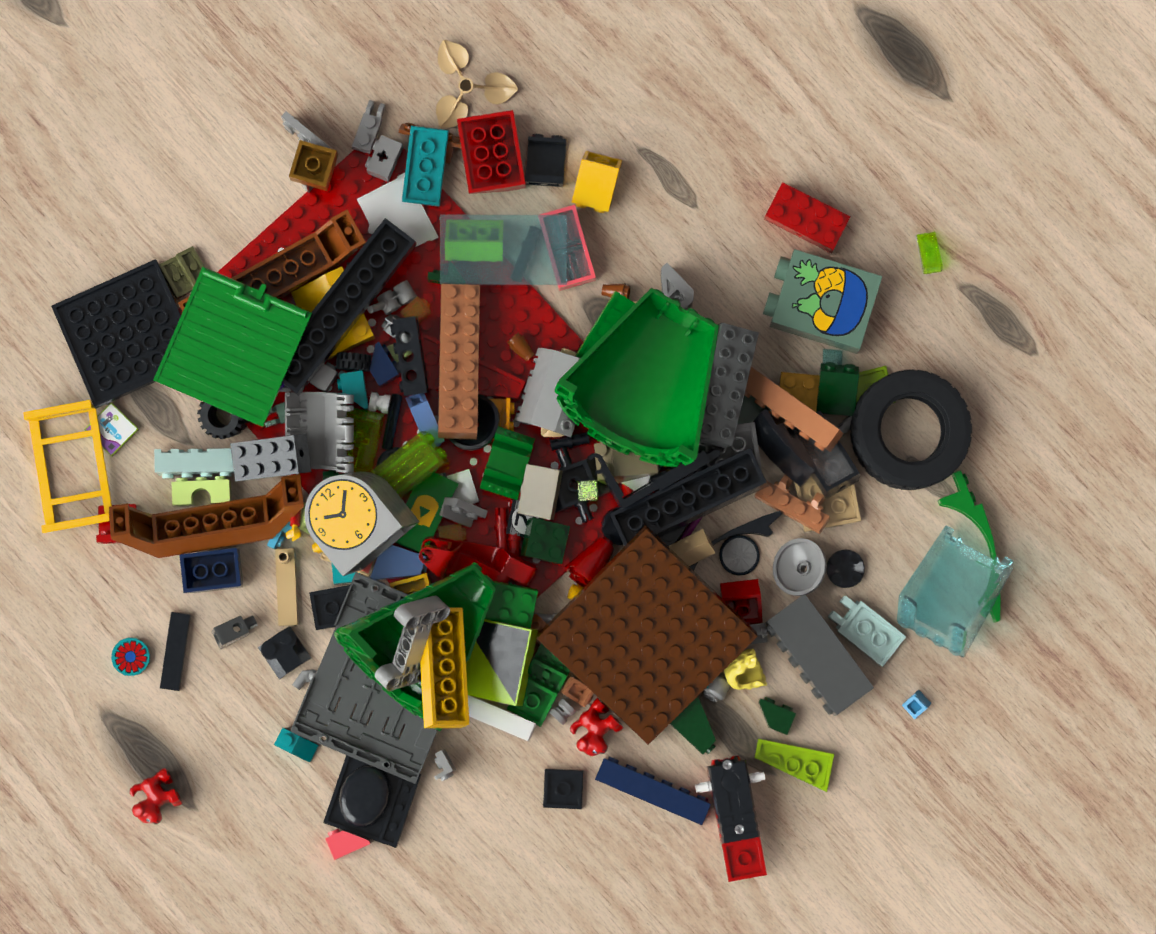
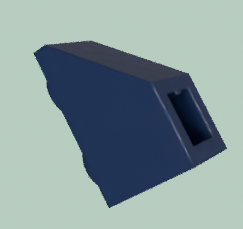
(381, 366)

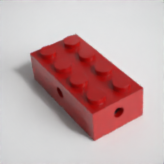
(807, 217)

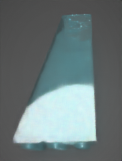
(952, 593)

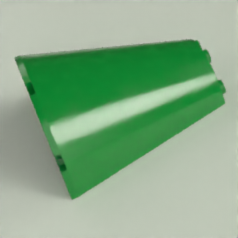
(645, 382)

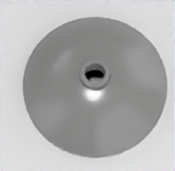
(790, 564)

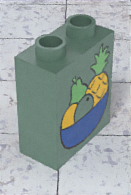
(823, 300)

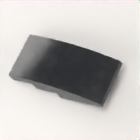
(782, 450)

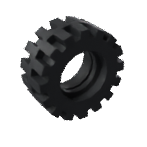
(353, 361)

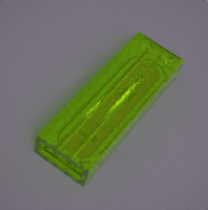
(412, 463)

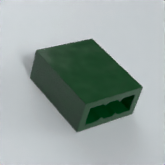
(837, 389)

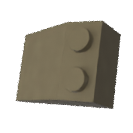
(623, 466)

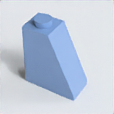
(423, 416)
(397, 563)

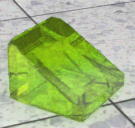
(588, 491)

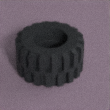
(215, 427)

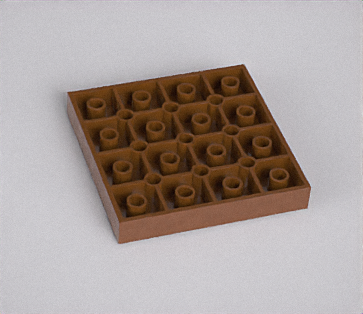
(647, 635)

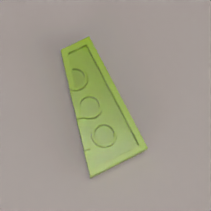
(803, 763)

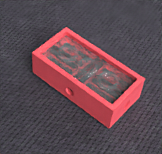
(578, 260)

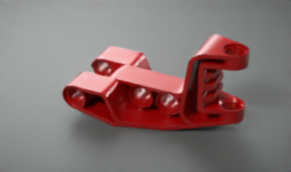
(496, 562)

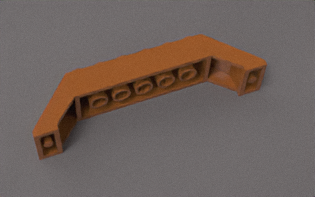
(304, 259)
(208, 525)

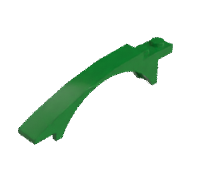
(963, 503)

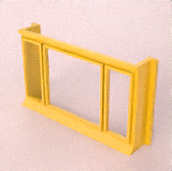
(47, 502)

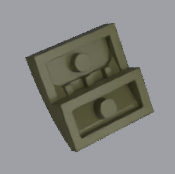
(182, 271)

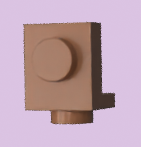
(577, 691)

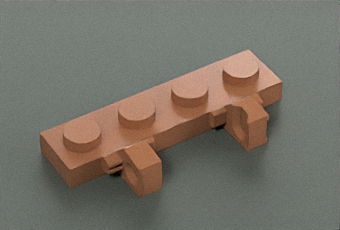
(807, 513)

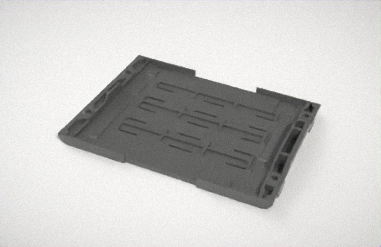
(335, 680)

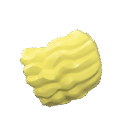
(745, 671)

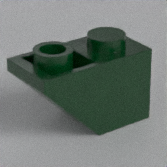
(777, 717)

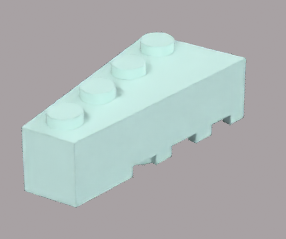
(193, 462)

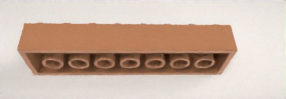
(458, 361)

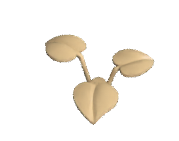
(449, 109)

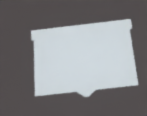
(388, 204)

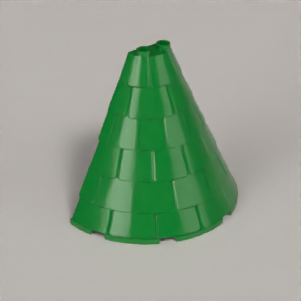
(375, 637)

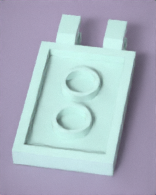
(867, 630)

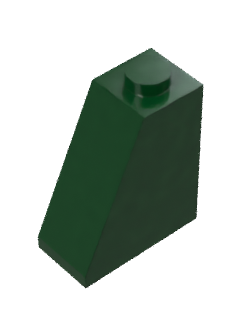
(695, 727)

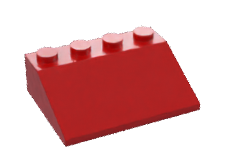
(491, 153)

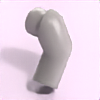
(304, 676)

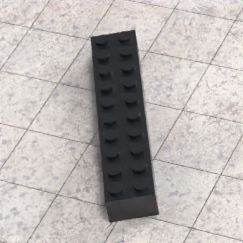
(348, 301)

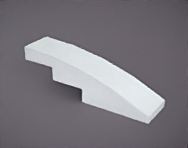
(500, 718)

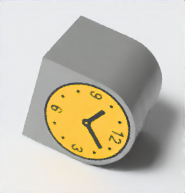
(356, 519)

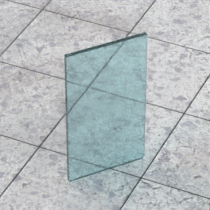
(503, 249)

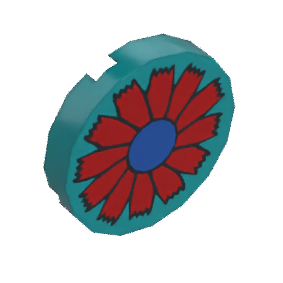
(130, 656)

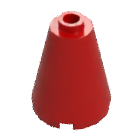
(590, 561)

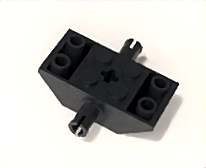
(579, 471)

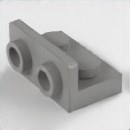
(461, 511)
(444, 761)

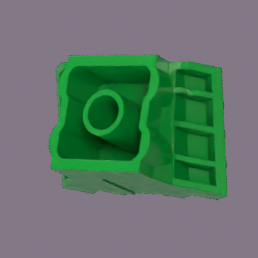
(507, 463)

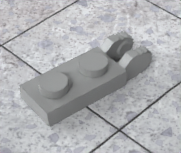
(368, 129)

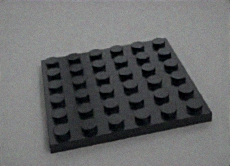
(119, 331)

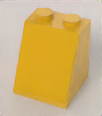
(596, 181)

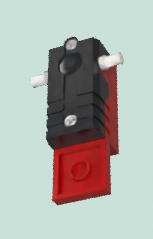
(736, 816)

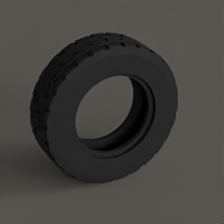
(953, 421)

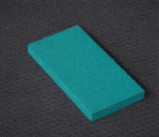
(425, 166)

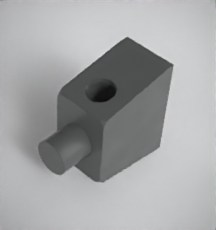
(225, 634)

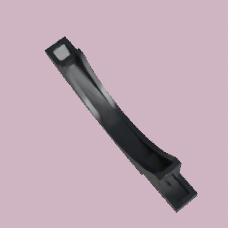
(758, 527)

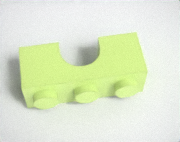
(184, 490)

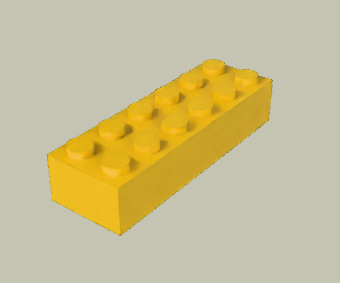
(445, 674)

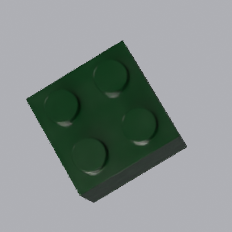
(545, 541)

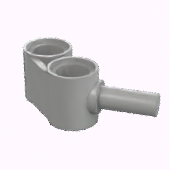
(393, 300)

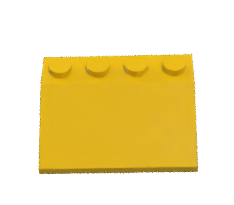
(311, 294)

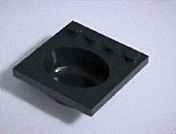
(370, 802)

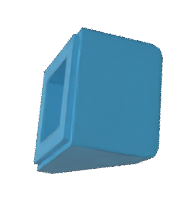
(916, 704)

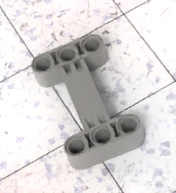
(417, 622)

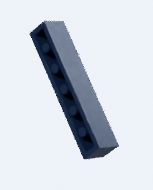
(654, 792)

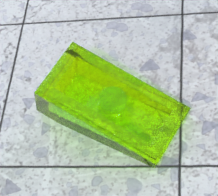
(929, 253)

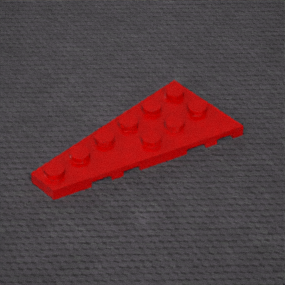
(490, 379)

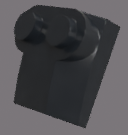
(284, 652)

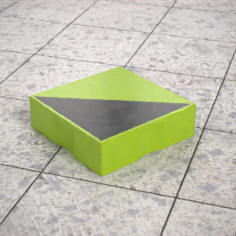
(501, 662)

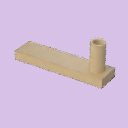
(286, 587)

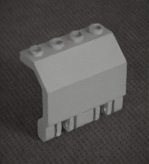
(540, 401)
(325, 422)

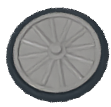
(739, 555)

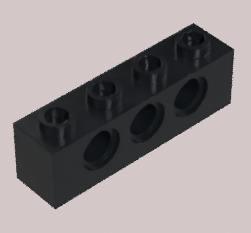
(420, 384)

